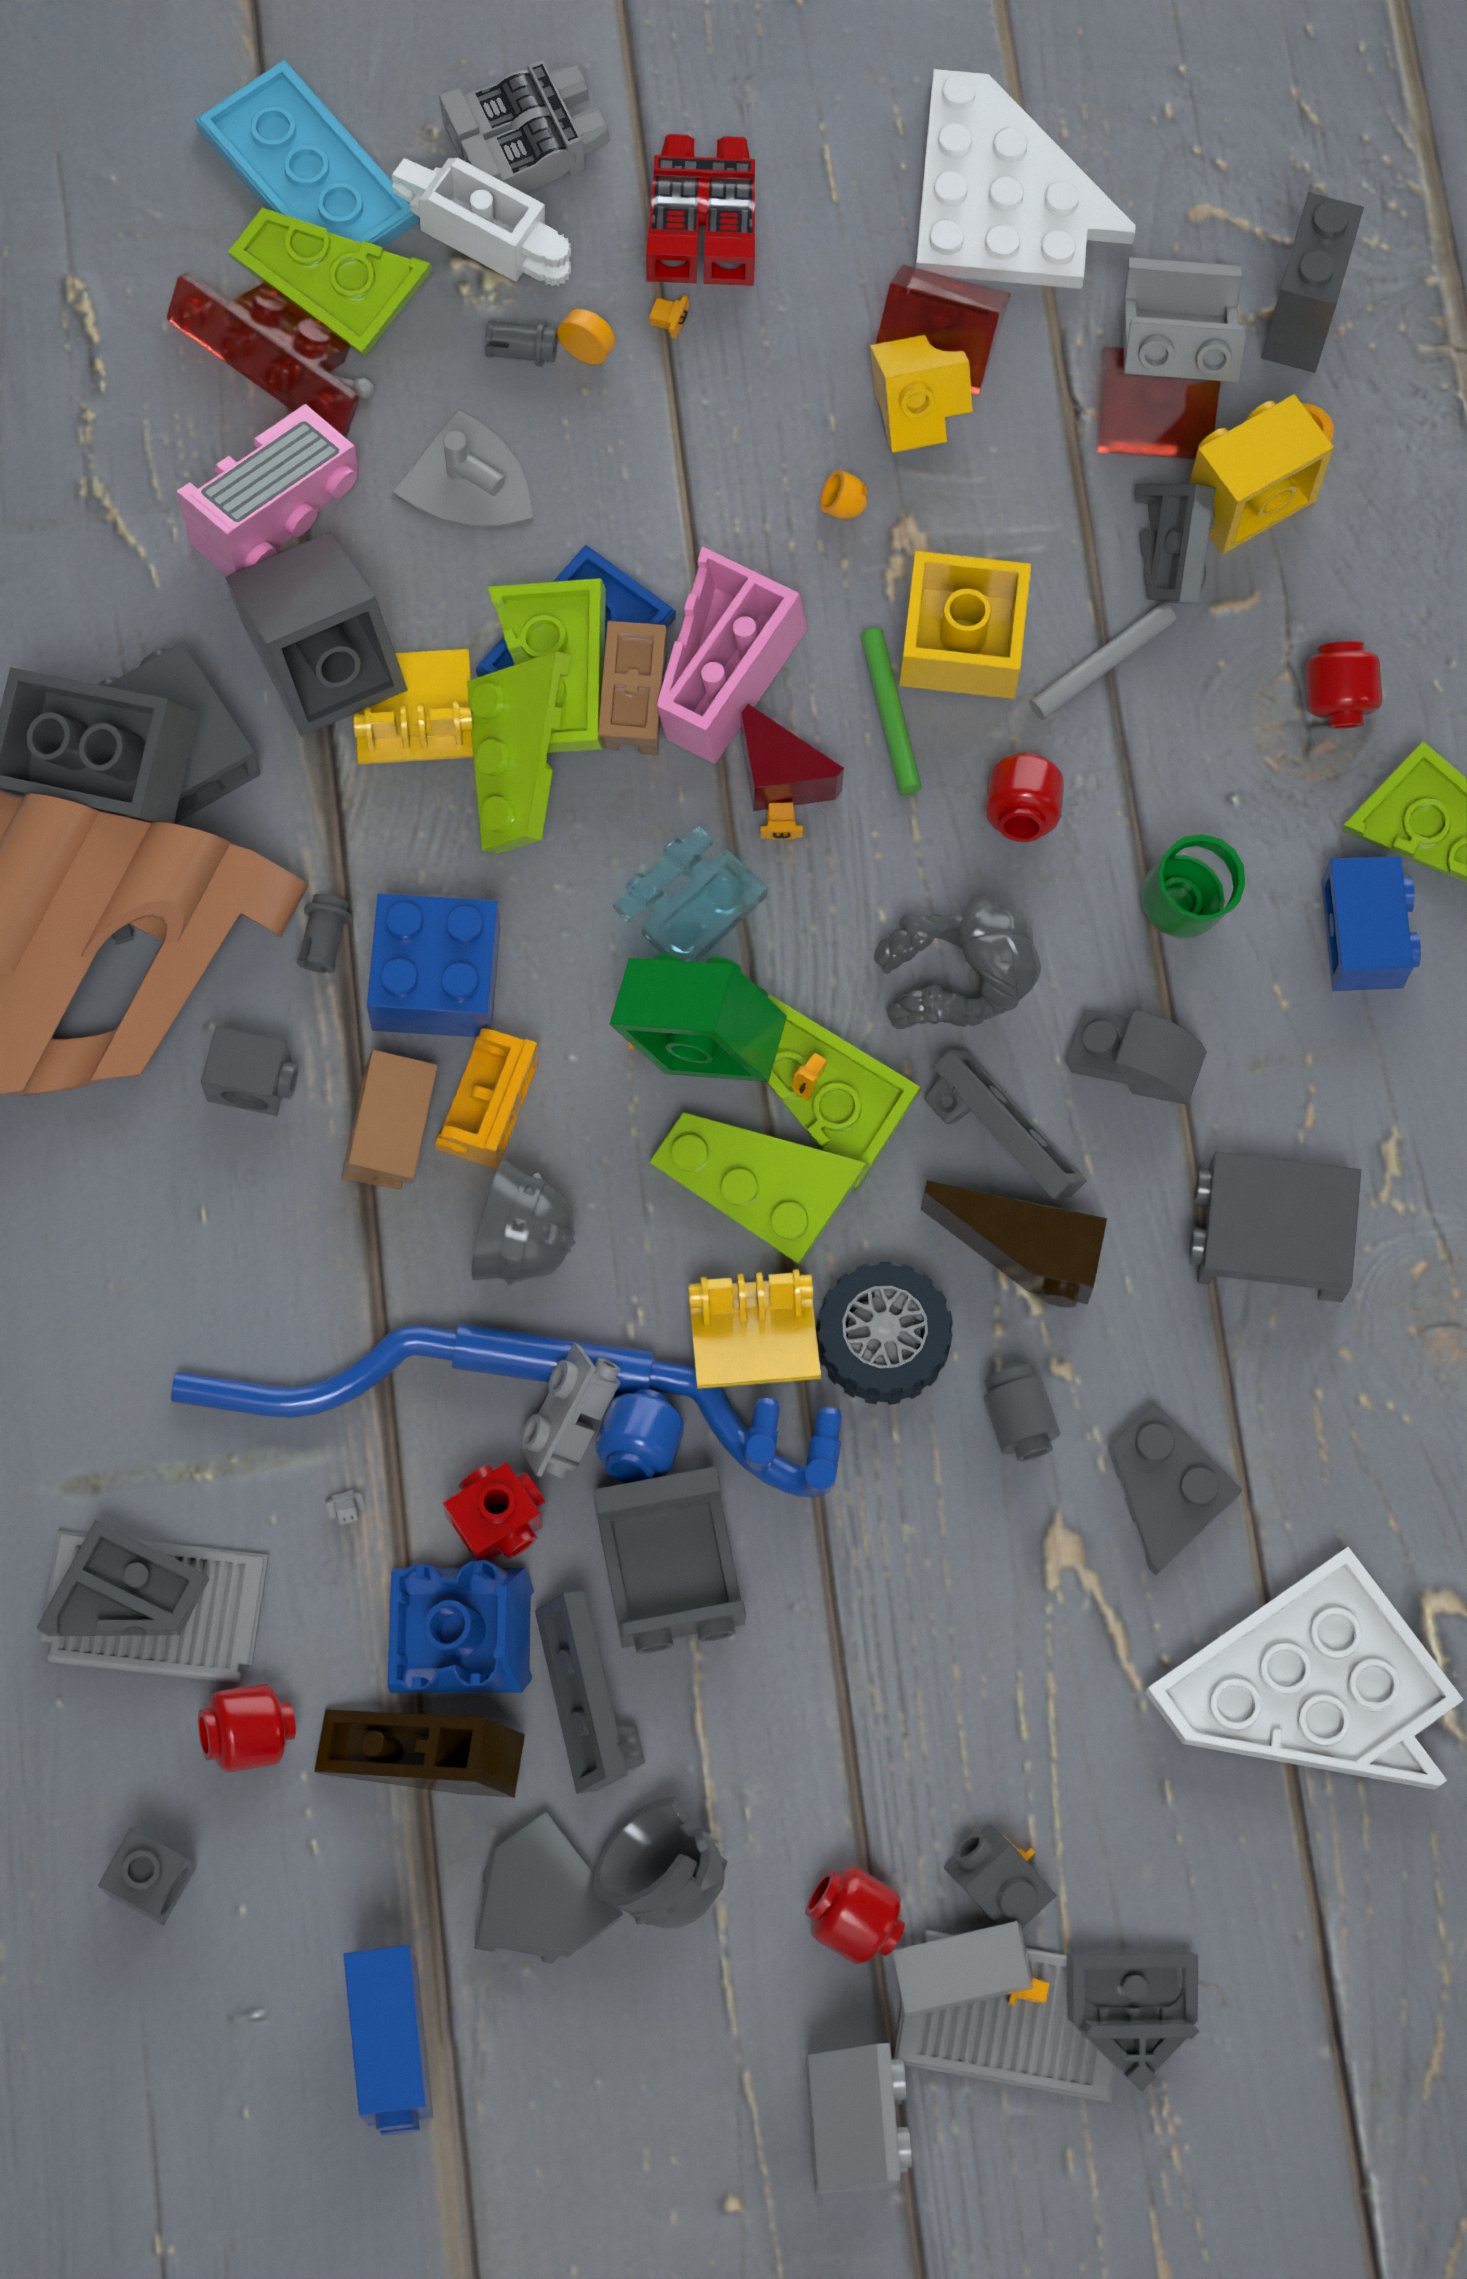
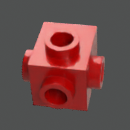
(492, 1534)

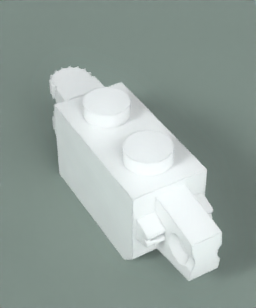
(484, 219)

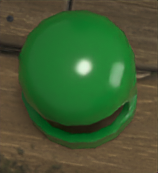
(1180, 878)

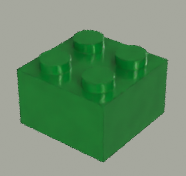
(698, 1018)

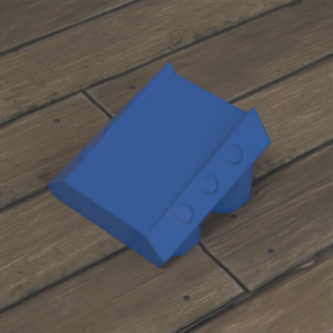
(459, 1629)

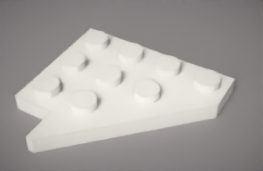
(1003, 193)
(1316, 1683)

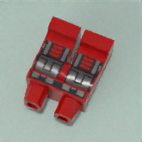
(702, 193)

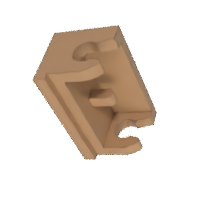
(632, 685)
(389, 1120)

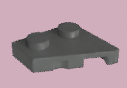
(1177, 539)
(1168, 1484)
(122, 1590)

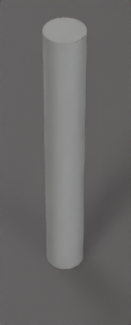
(1102, 660)

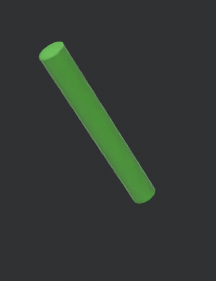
(891, 711)

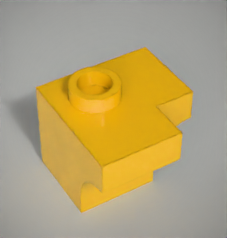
(918, 390)

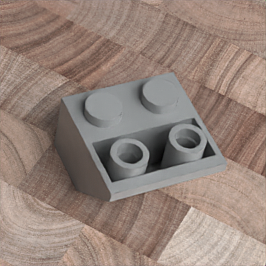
(855, 2119)

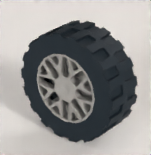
(884, 1333)

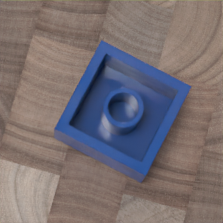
(433, 965)

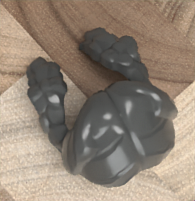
(994, 944)

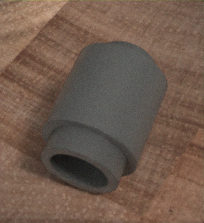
(1020, 1412)

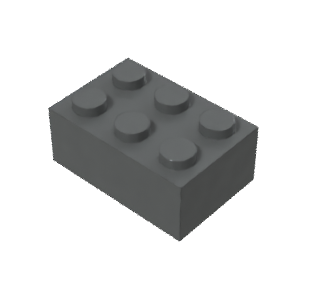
(94, 745)

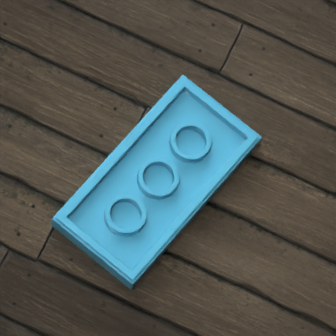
(304, 159)

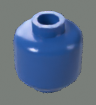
(639, 1436)

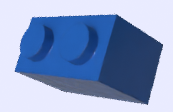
(1369, 923)

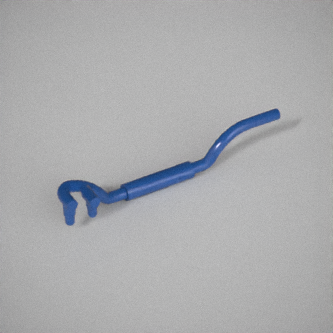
(534, 1359)

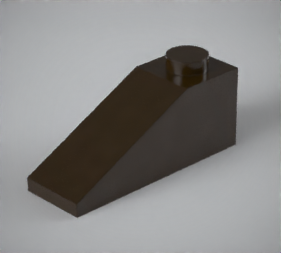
(1031, 1243)
(421, 1751)

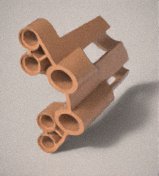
(76, 881)

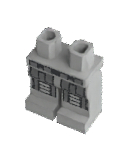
(524, 127)

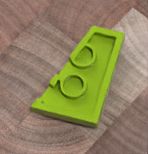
(855, 1099)
(760, 1181)

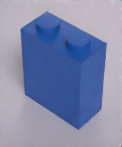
(388, 2039)

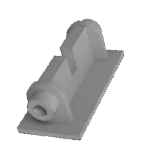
(554, 1437)

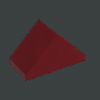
(783, 765)

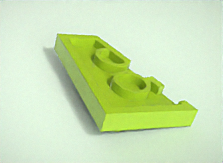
(329, 277)
(566, 620)
(510, 748)
(1419, 814)

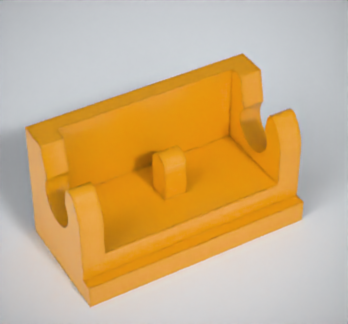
(489, 1098)

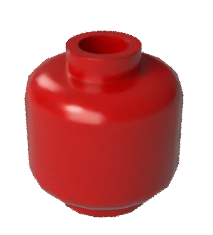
(1343, 684)
(1024, 796)
(245, 1728)
(855, 1915)

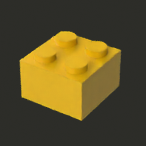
(1262, 470)
(965, 624)

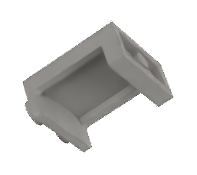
(1182, 320)

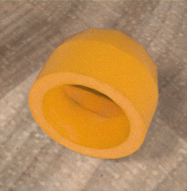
(843, 495)

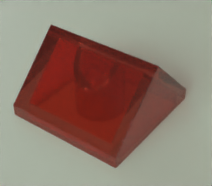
(948, 312)
(1153, 412)

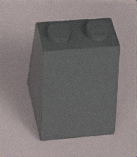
(317, 632)

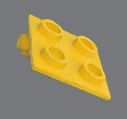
(427, 719)
(754, 1330)

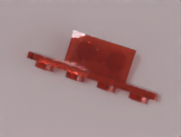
(269, 345)

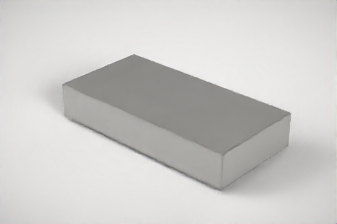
(962, 1969)

